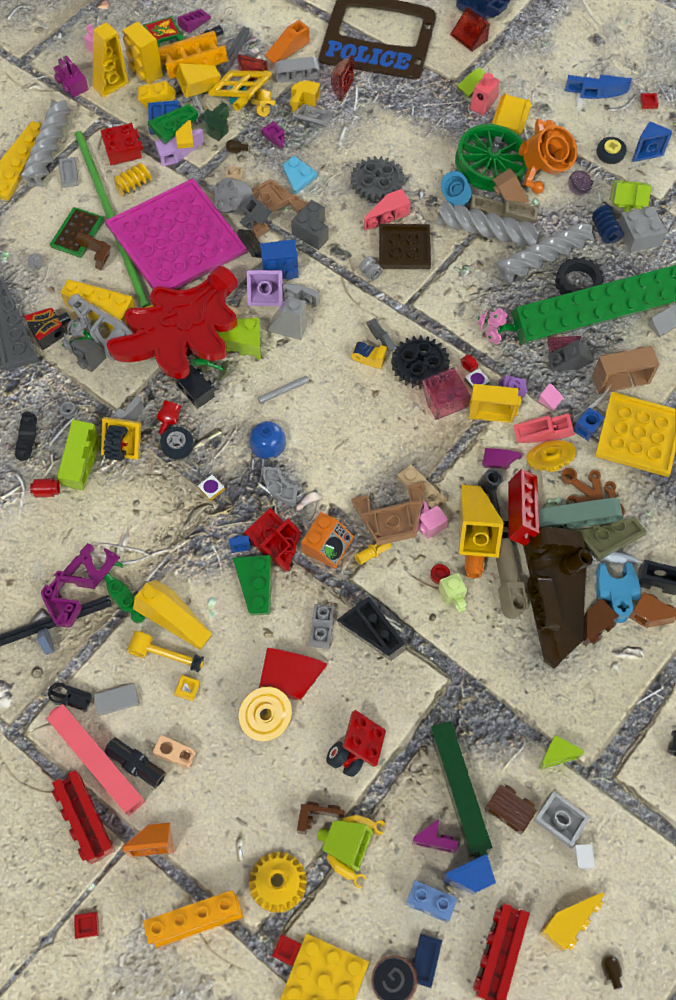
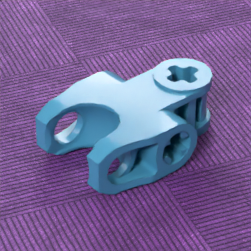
(618, 592)

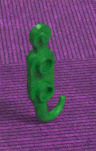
(122, 596)

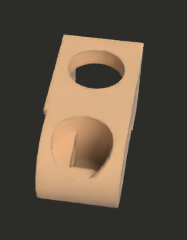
(173, 752)

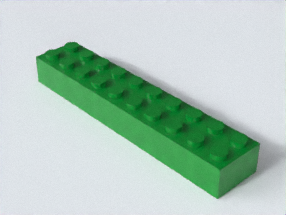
(595, 305)

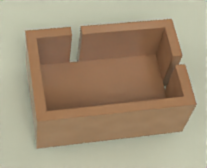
(613, 369)

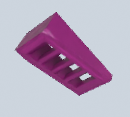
(190, 22)

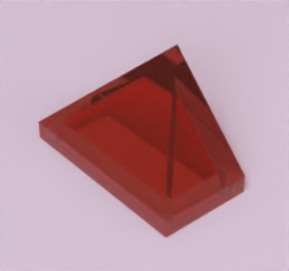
(248, 63)

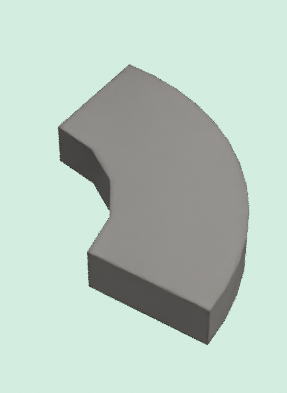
(278, 486)

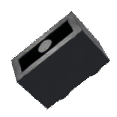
(196, 387)

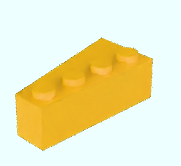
(108, 61)

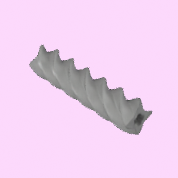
(46, 143)
(488, 225)
(544, 251)

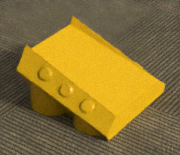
(512, 113)

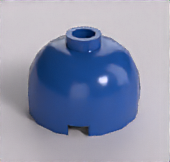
(267, 440)

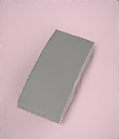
(302, 293)
(131, 411)
(321, 626)

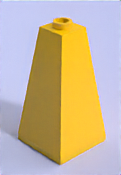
(478, 524)

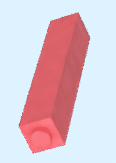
(95, 760)

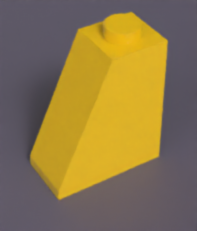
(197, 78)

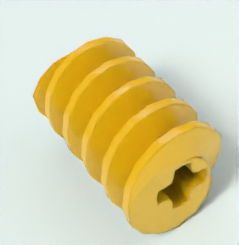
(131, 177)

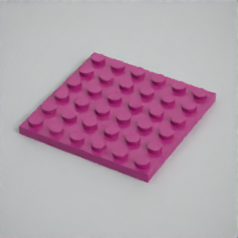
(176, 236)

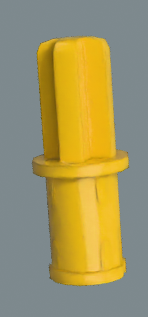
(371, 552)

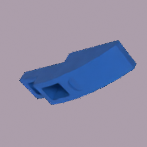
(601, 88)

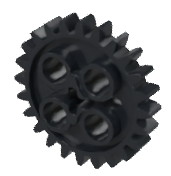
(419, 360)

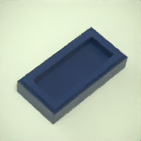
(426, 959)

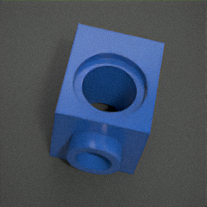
(585, 429)

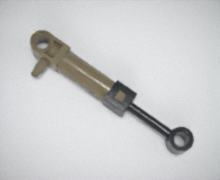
(512, 590)

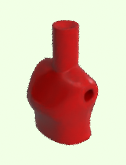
(168, 415)

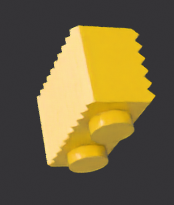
(156, 93)

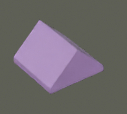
(264, 288)

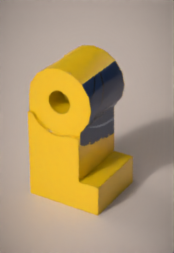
(369, 354)

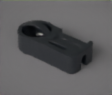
(74, 697)

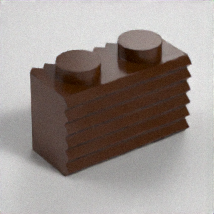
(511, 809)

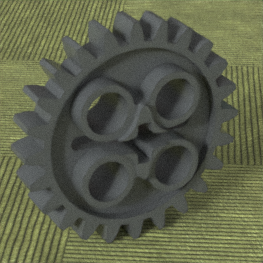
(376, 178)

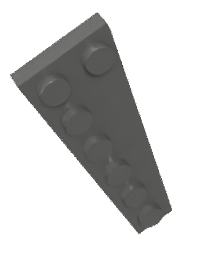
(15, 343)

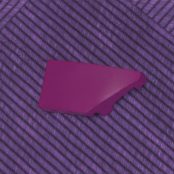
(274, 134)
(499, 458)

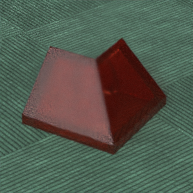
(471, 29)
(343, 77)

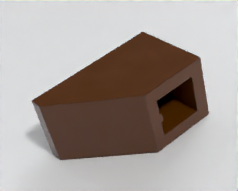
(597, 620)

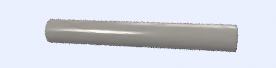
(281, 390)

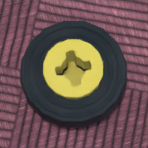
(611, 150)

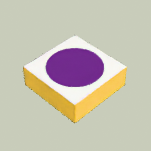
(211, 487)

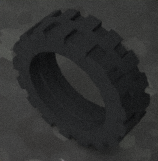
(577, 264)

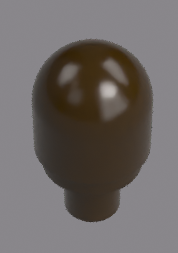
(235, 146)
(612, 970)

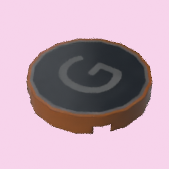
(394, 979)

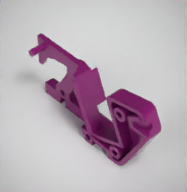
(65, 611)

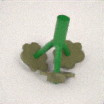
(207, 365)

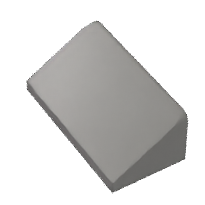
(664, 321)

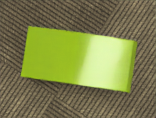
(468, 84)

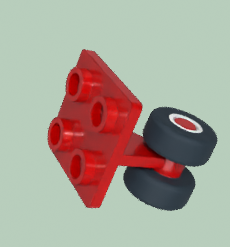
(361, 743)

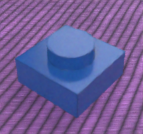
(239, 543)

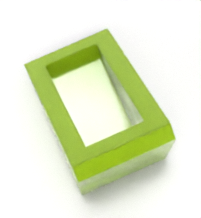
(560, 752)

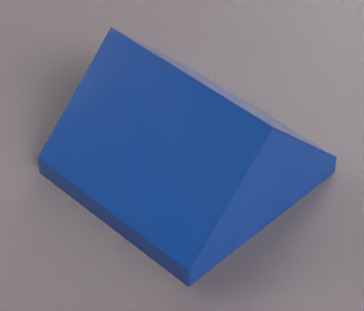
(652, 142)

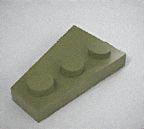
(609, 538)

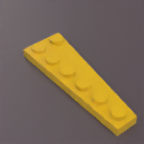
(14, 160)

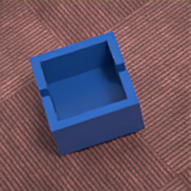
(280, 256)

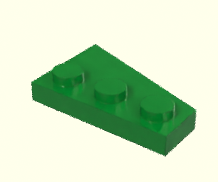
(167, 124)

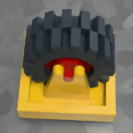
(120, 439)

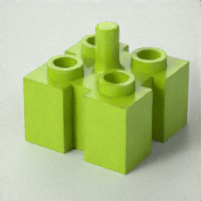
(630, 194)

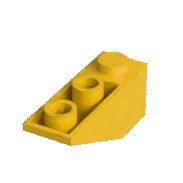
(566, 924)

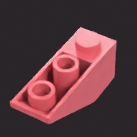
(390, 208)

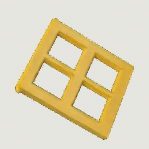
(246, 75)

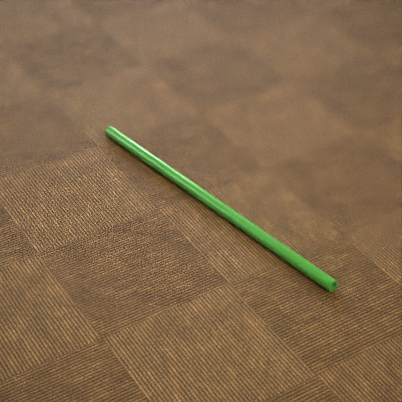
(109, 214)

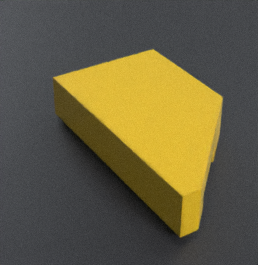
(184, 136)

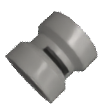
(371, 269)

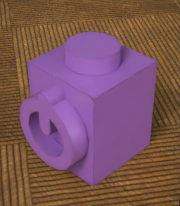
(513, 382)

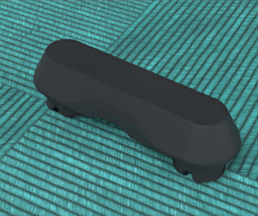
(26, 436)

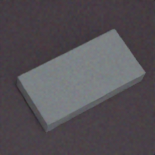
(68, 172)
(116, 699)

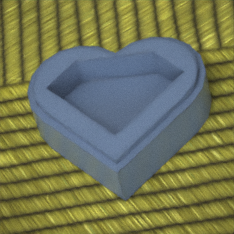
(45, 641)

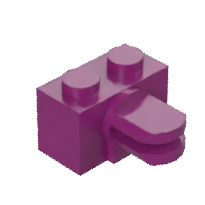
(70, 77)

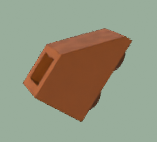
(652, 612)

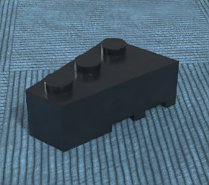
(373, 629)

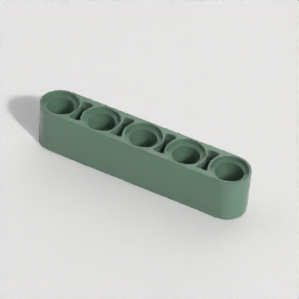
(581, 514)

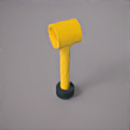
(142, 644)

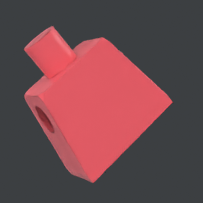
(488, 91)

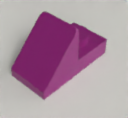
(429, 839)

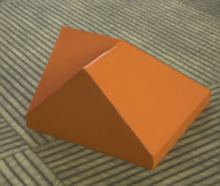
(151, 840)

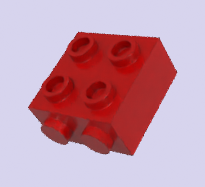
(122, 143)

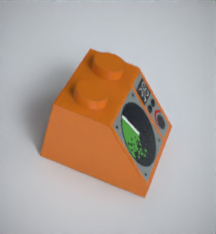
(327, 540)

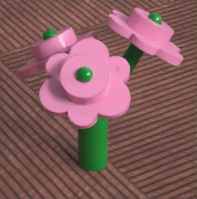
(496, 319)

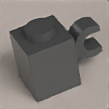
(255, 211)

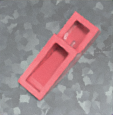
(544, 429)

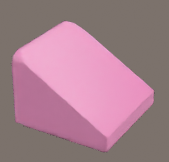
(550, 397)

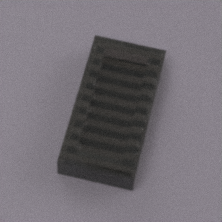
(250, 242)

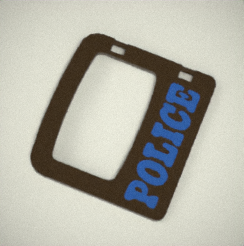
(375, 56)

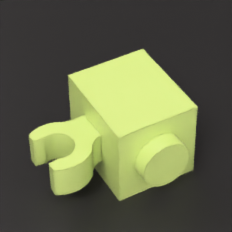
(453, 591)

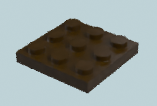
(404, 246)

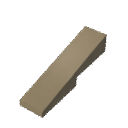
(513, 209)

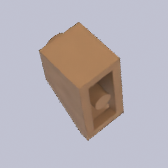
(509, 187)

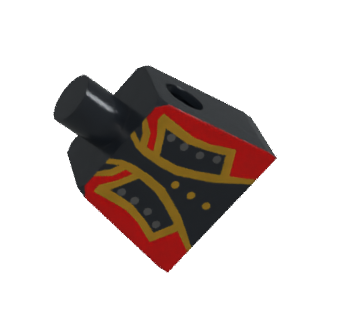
(47, 326)

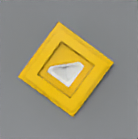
(187, 688)

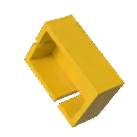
(142, 53)

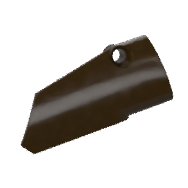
(557, 589)

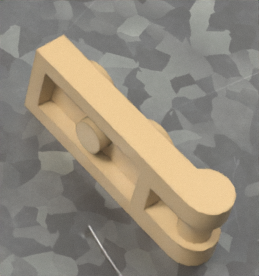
(412, 476)

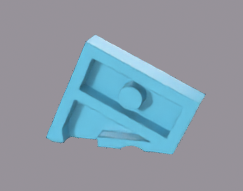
(298, 174)

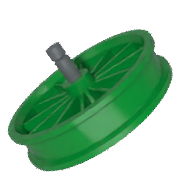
(489, 156)

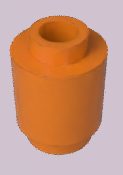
(474, 566)

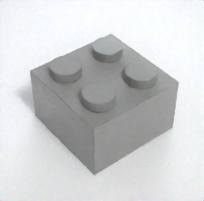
(642, 229)

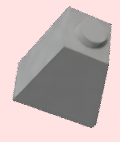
(290, 319)

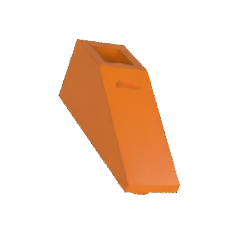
(289, 42)

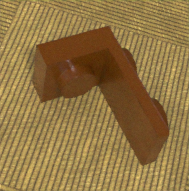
(100, 247)
(305, 821)

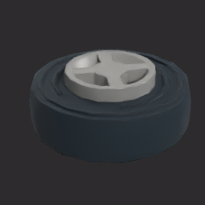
(178, 436)

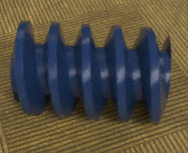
(607, 224)

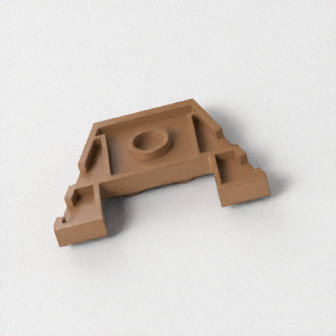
(274, 197)
(395, 521)

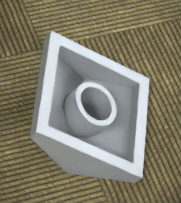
(313, 115)
(561, 819)

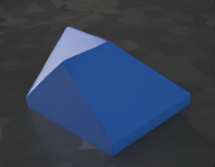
(471, 876)

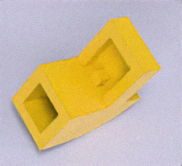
(304, 93)

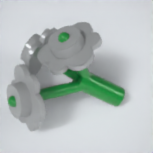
(75, 328)

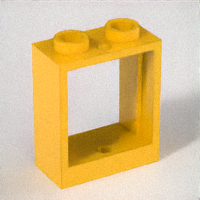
(494, 403)

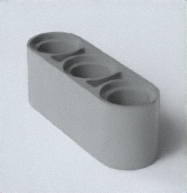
(297, 69)

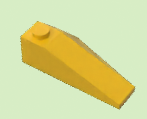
(170, 612)

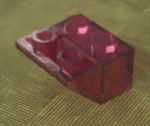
(445, 393)

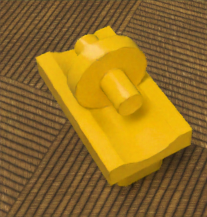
(262, 99)

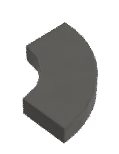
(380, 334)

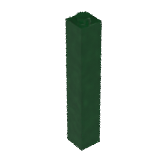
(460, 790)

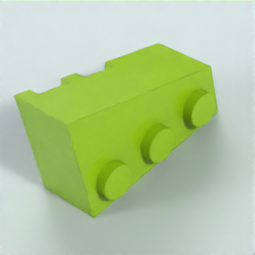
(244, 337)
(78, 455)

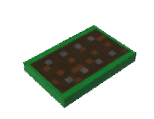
(76, 221)

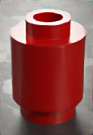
(45, 488)

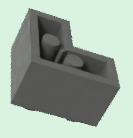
(310, 226)

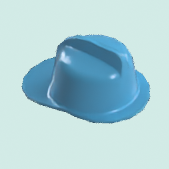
(456, 188)

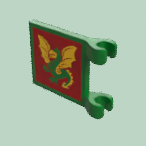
(164, 30)

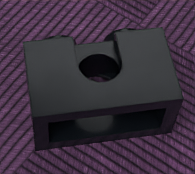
(648, 578)

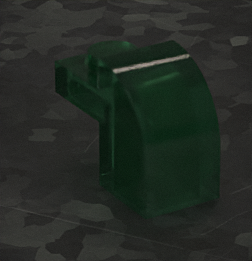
(216, 121)

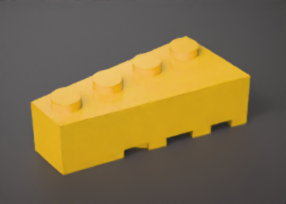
(107, 300)

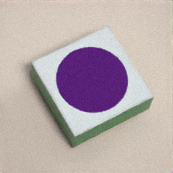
(476, 377)

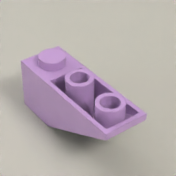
(170, 154)

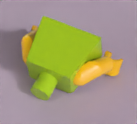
(348, 843)

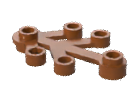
(591, 495)

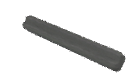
(235, 48)

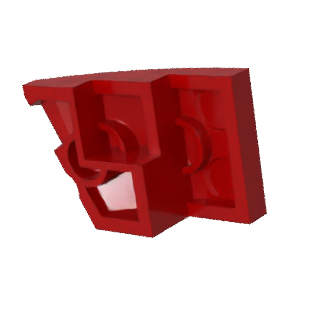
(274, 538)
(290, 672)

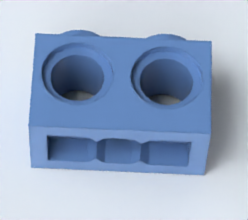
(431, 901)

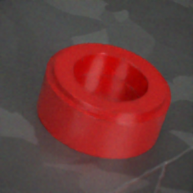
(469, 363)
(439, 572)

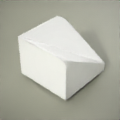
(585, 856)

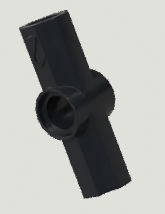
(135, 762)

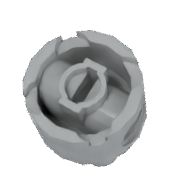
(231, 195)

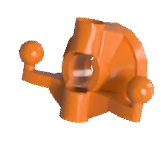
(549, 149)

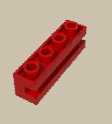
(523, 507)
(83, 818)
(502, 953)

